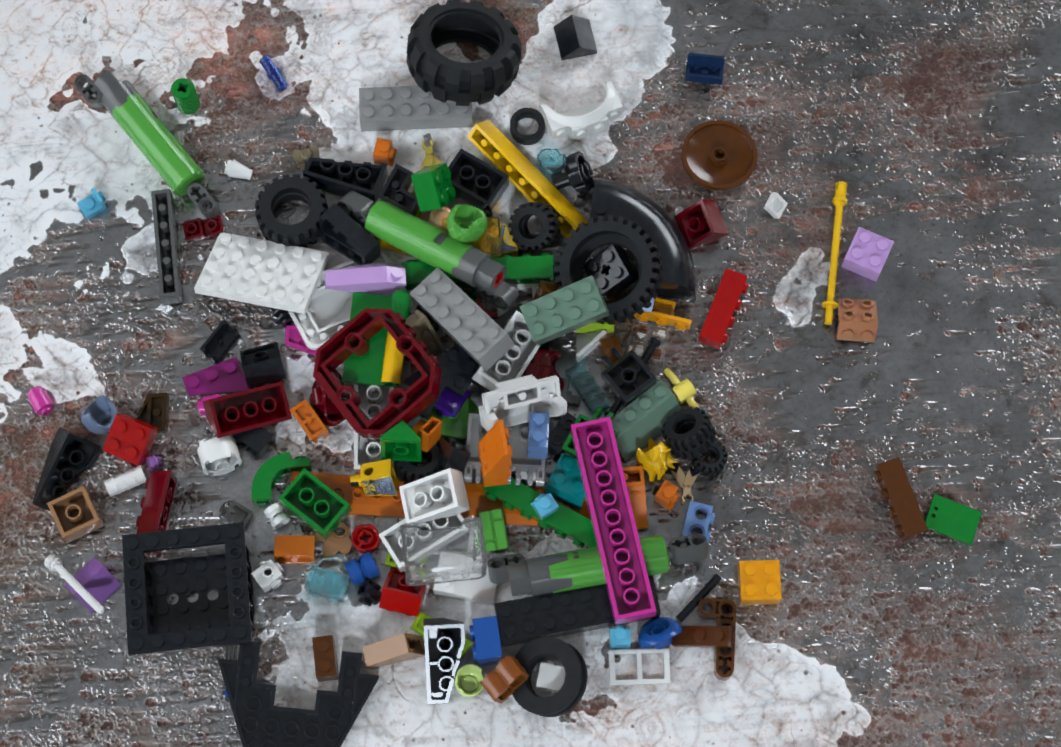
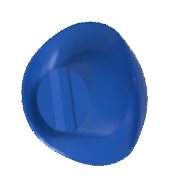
(658, 632)

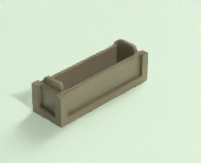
(426, 333)

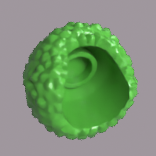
(466, 223)

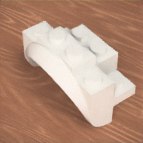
(583, 120)
(520, 396)

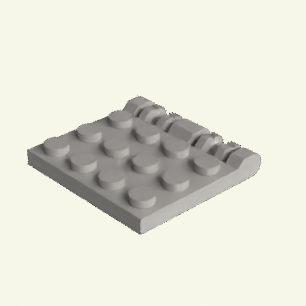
(519, 442)

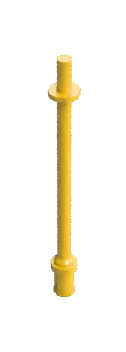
(839, 201)

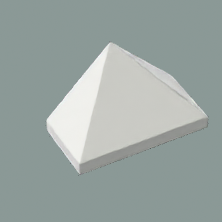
(587, 343)

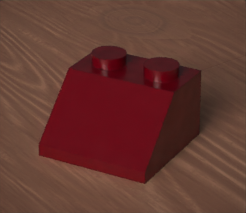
(701, 223)

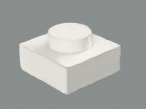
(775, 205)

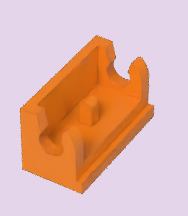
(309, 421)
(295, 549)

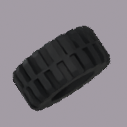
(286, 190)

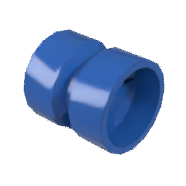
(362, 568)

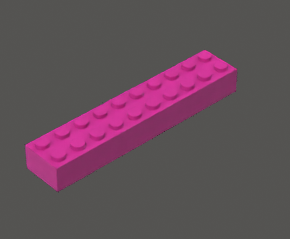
(613, 521)

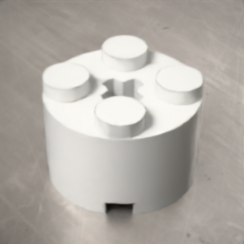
(218, 455)

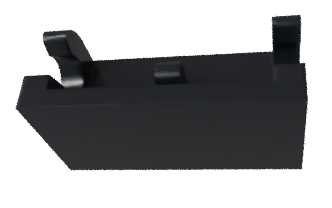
(220, 342)

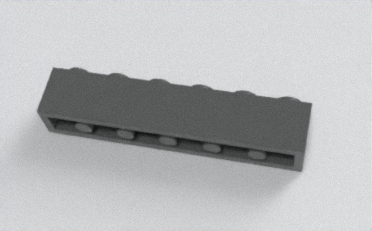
(166, 247)

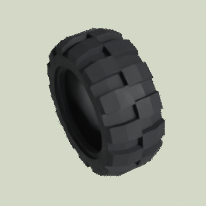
(458, 80)

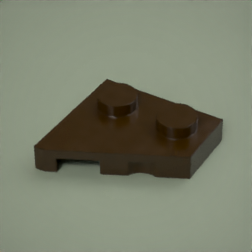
(155, 411)

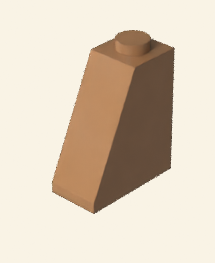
(393, 650)

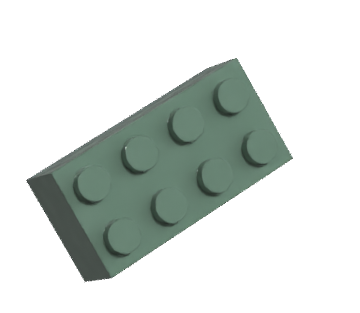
(564, 310)

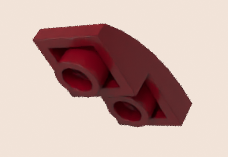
(203, 229)

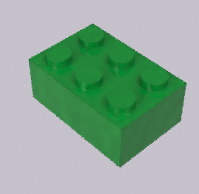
(315, 504)

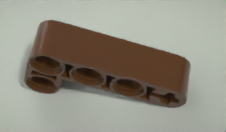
(721, 620)

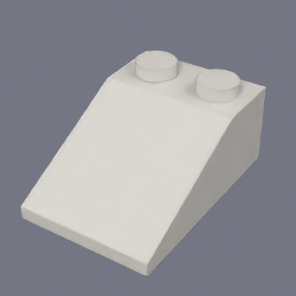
(434, 497)
(477, 590)

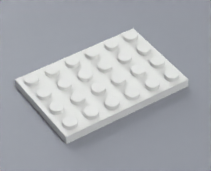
(262, 272)

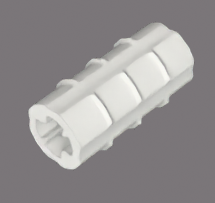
(125, 481)

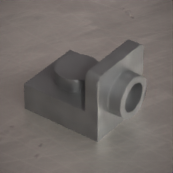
(234, 512)

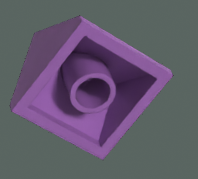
(96, 581)

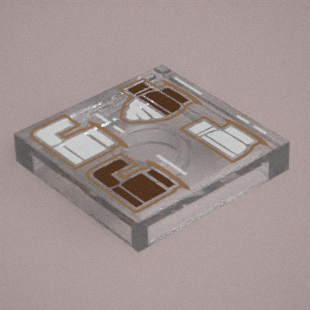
(640, 336)

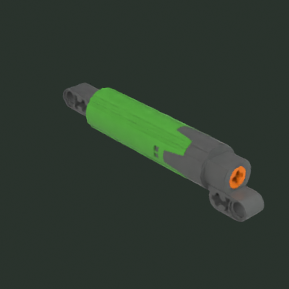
(583, 566)

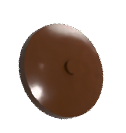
(719, 155)

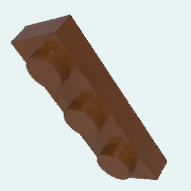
(704, 637)

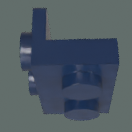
(704, 68)

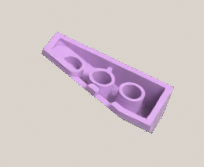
(371, 278)

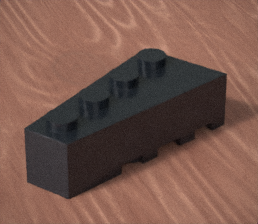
(347, 176)

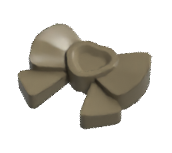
(301, 156)

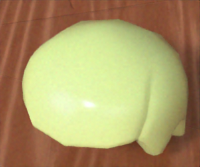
(469, 680)

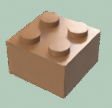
(75, 514)

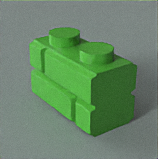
(494, 530)

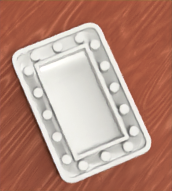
(327, 310)

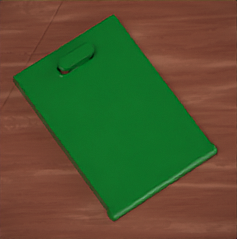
(952, 519)

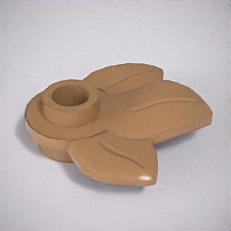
(336, 542)

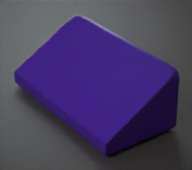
(450, 404)

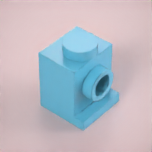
(544, 505)
(619, 637)

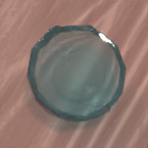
(550, 161)

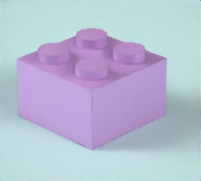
(867, 254)

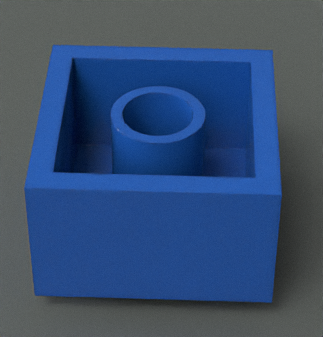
(487, 640)

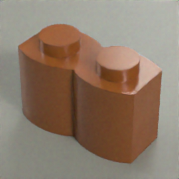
(504, 679)

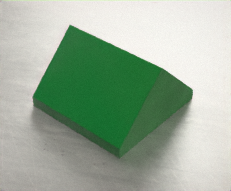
(401, 444)

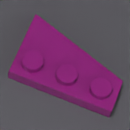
(216, 379)

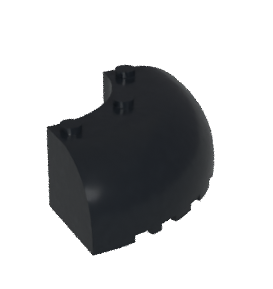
(624, 201)

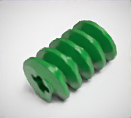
(185, 96)

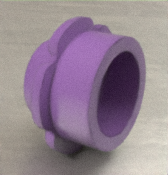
(154, 463)

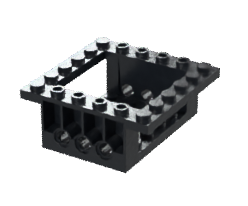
(164, 628)

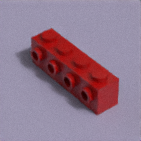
(722, 309)

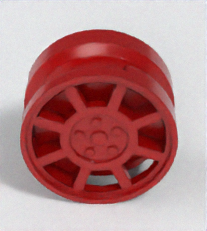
(365, 538)

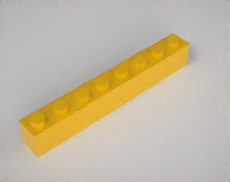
(524, 174)

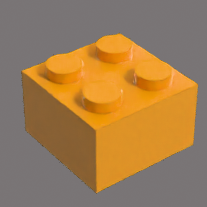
(759, 582)

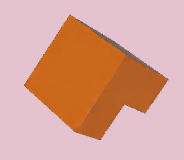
(428, 432)

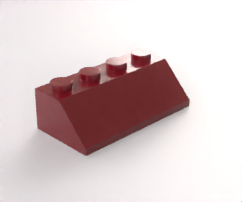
(247, 409)
(156, 504)

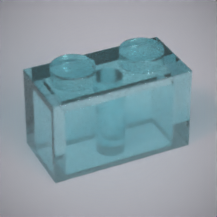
(327, 584)

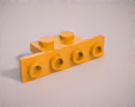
(663, 315)

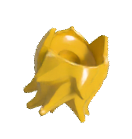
(655, 459)

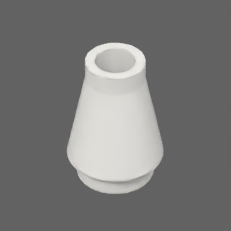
(237, 170)

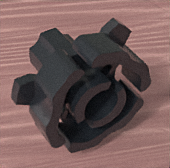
(575, 173)

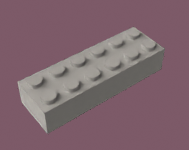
(408, 109)
(462, 319)

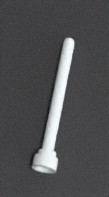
(55, 563)

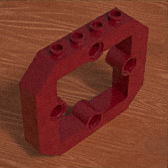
(341, 347)

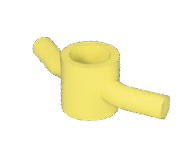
(682, 390)

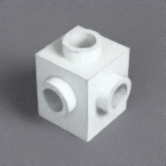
(263, 570)

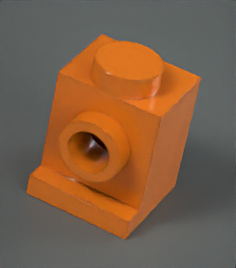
(384, 152)
(667, 495)

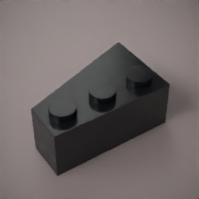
(348, 236)

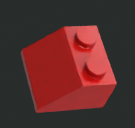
(401, 597)

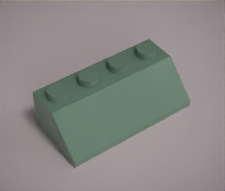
(643, 419)

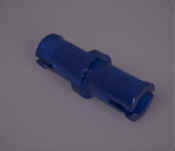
(273, 73)

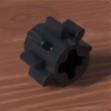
(369, 593)

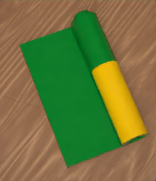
(383, 361)

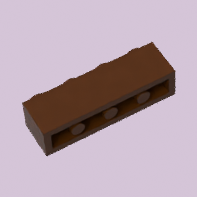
(900, 499)

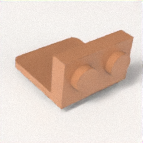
(857, 320)

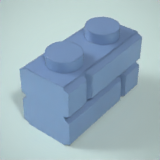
(538, 435)

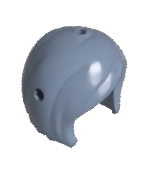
(99, 415)

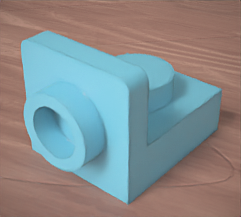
(92, 204)

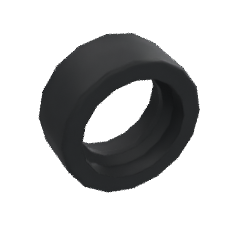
(527, 113)

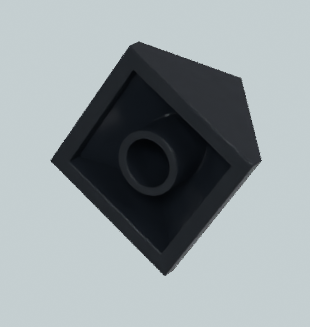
(575, 37)

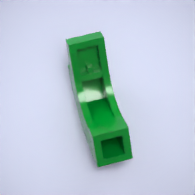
(271, 471)

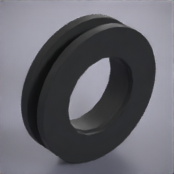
(574, 682)

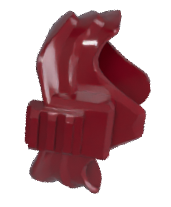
(545, 365)
(323, 407)

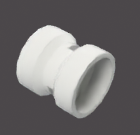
(277, 515)

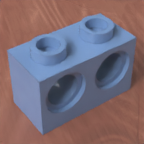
(693, 523)

